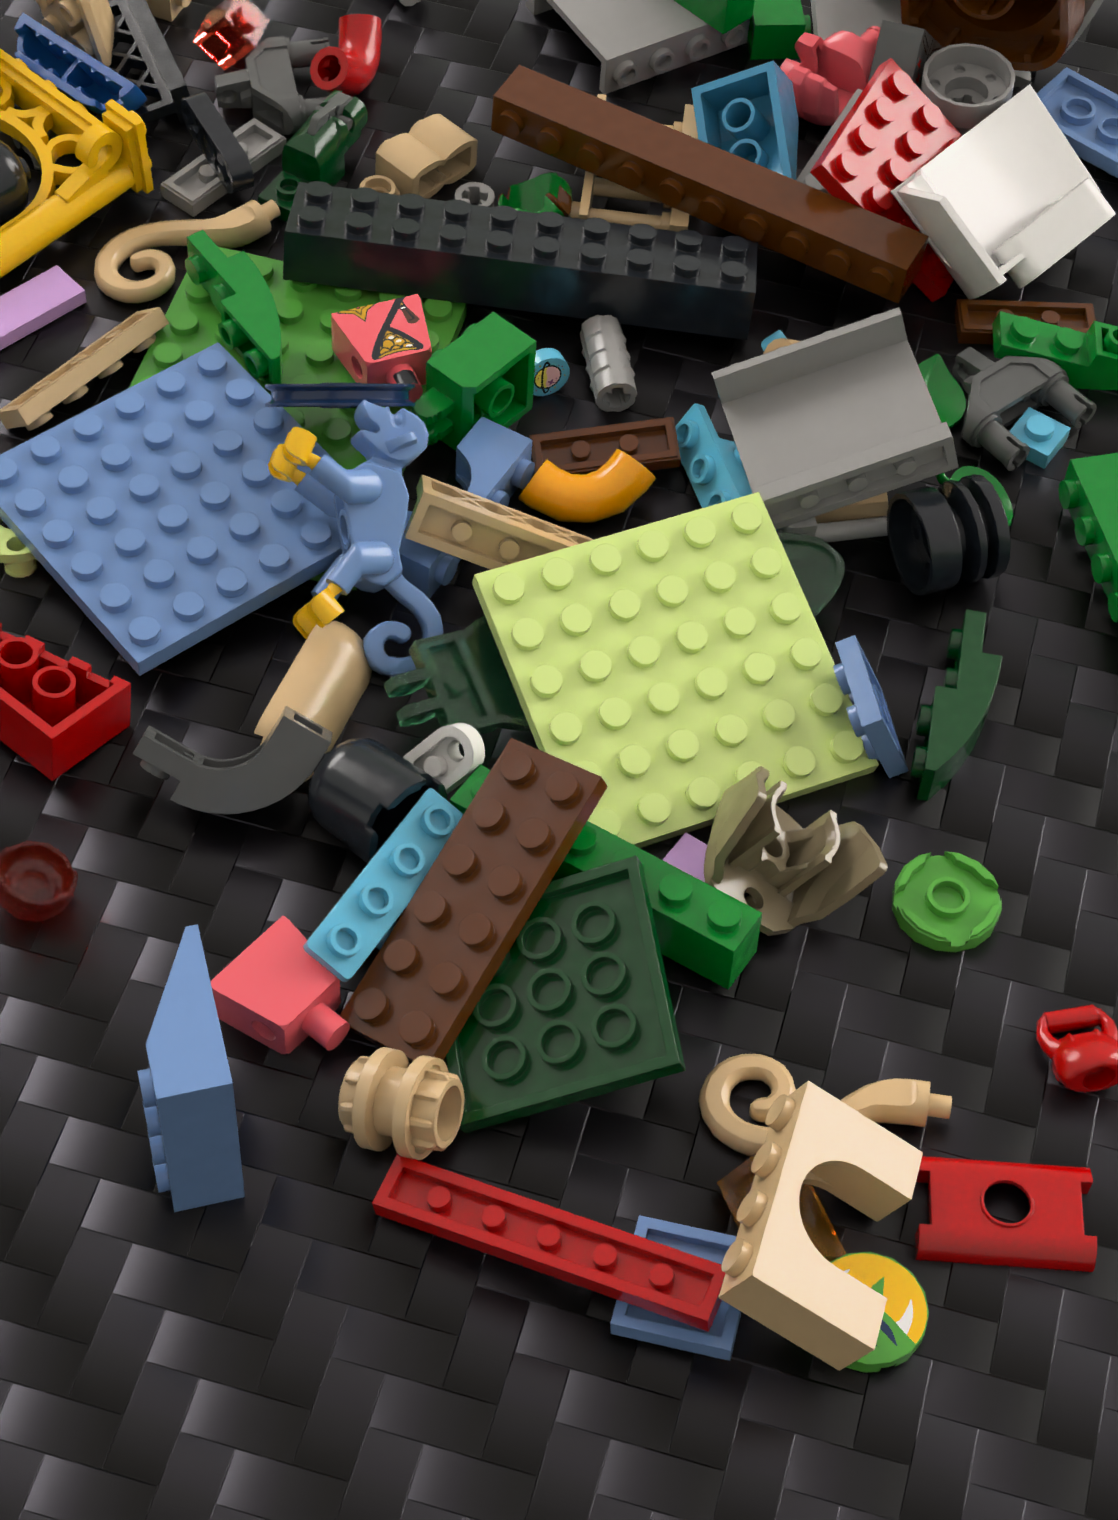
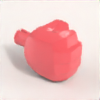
(830, 72)

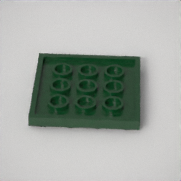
(572, 1004)

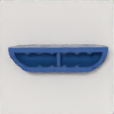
(72, 69)

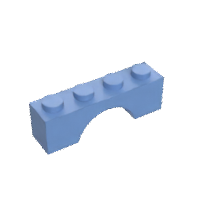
(488, 464)

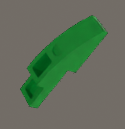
(245, 304)
(1086, 357)

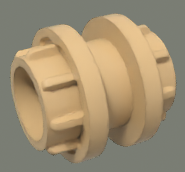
(401, 1103)

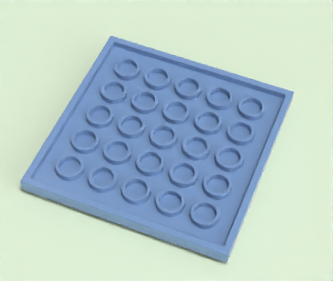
(167, 508)

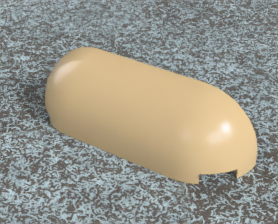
(322, 681)

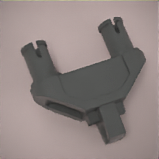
(269, 83)
(1004, 391)

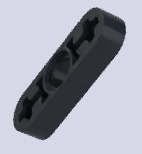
(217, 143)

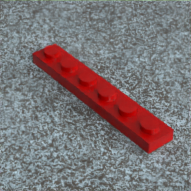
(552, 1241)

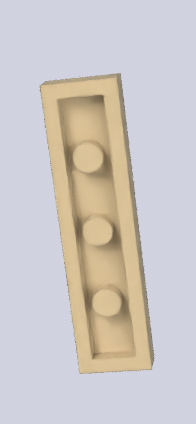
(70, 379)

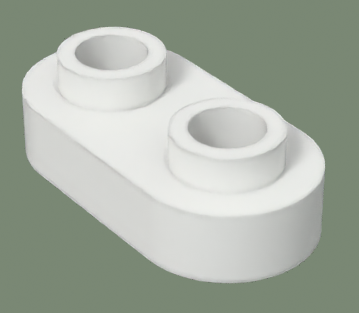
(441, 755)

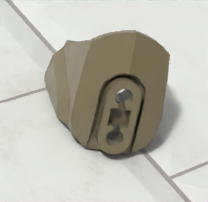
(786, 869)

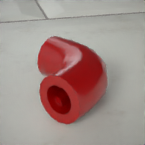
(355, 59)

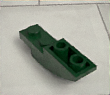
(956, 709)

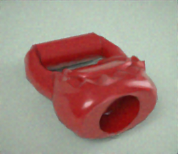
(1085, 1059)

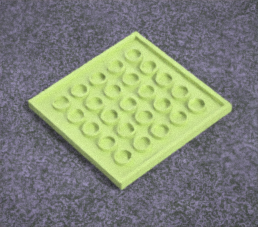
(674, 667)

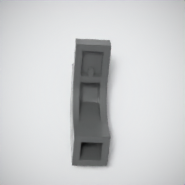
(240, 782)

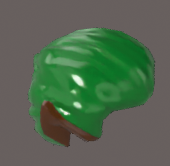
(540, 194)

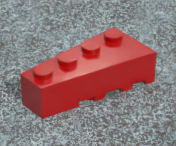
(56, 707)

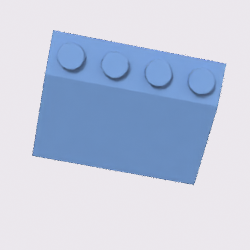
(191, 1089)

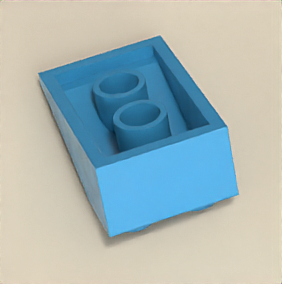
(751, 117)

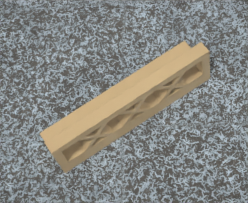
(481, 528)

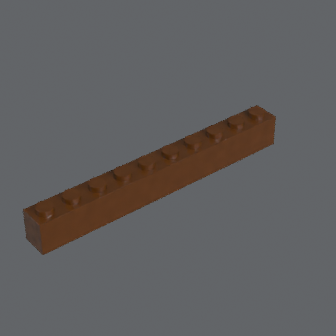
(709, 183)

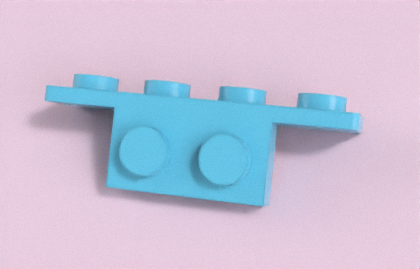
(710, 461)
(383, 888)

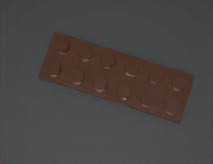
(473, 902)

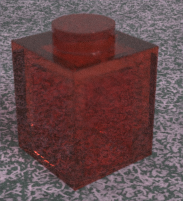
(231, 31)

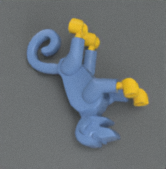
(370, 520)

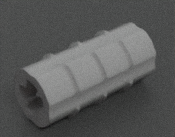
(608, 363)

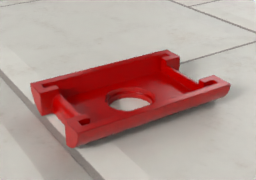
(967, 1233)

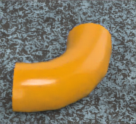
(590, 495)

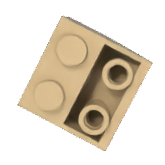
(82, 23)

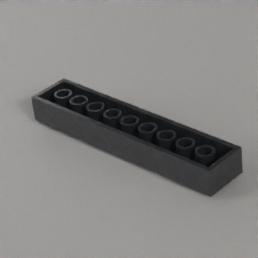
(520, 260)

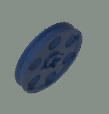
(339, 395)

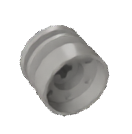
(967, 83)

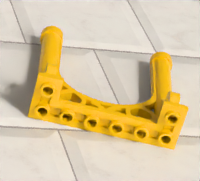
(111, 154)

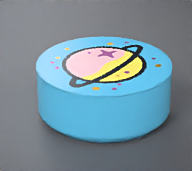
(550, 371)

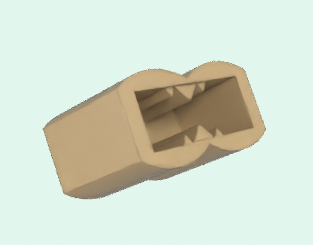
(427, 156)

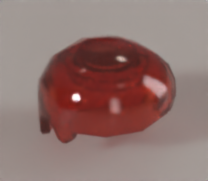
(35, 881)

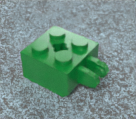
(478, 376)

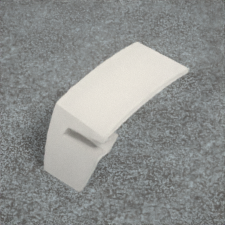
(1004, 198)

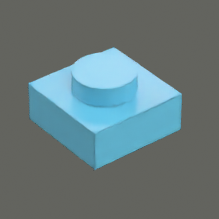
(1041, 434)

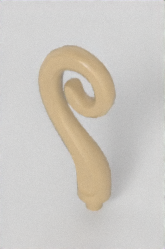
(227, 231)
(882, 1101)

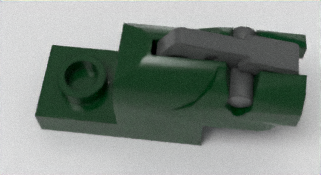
(317, 149)

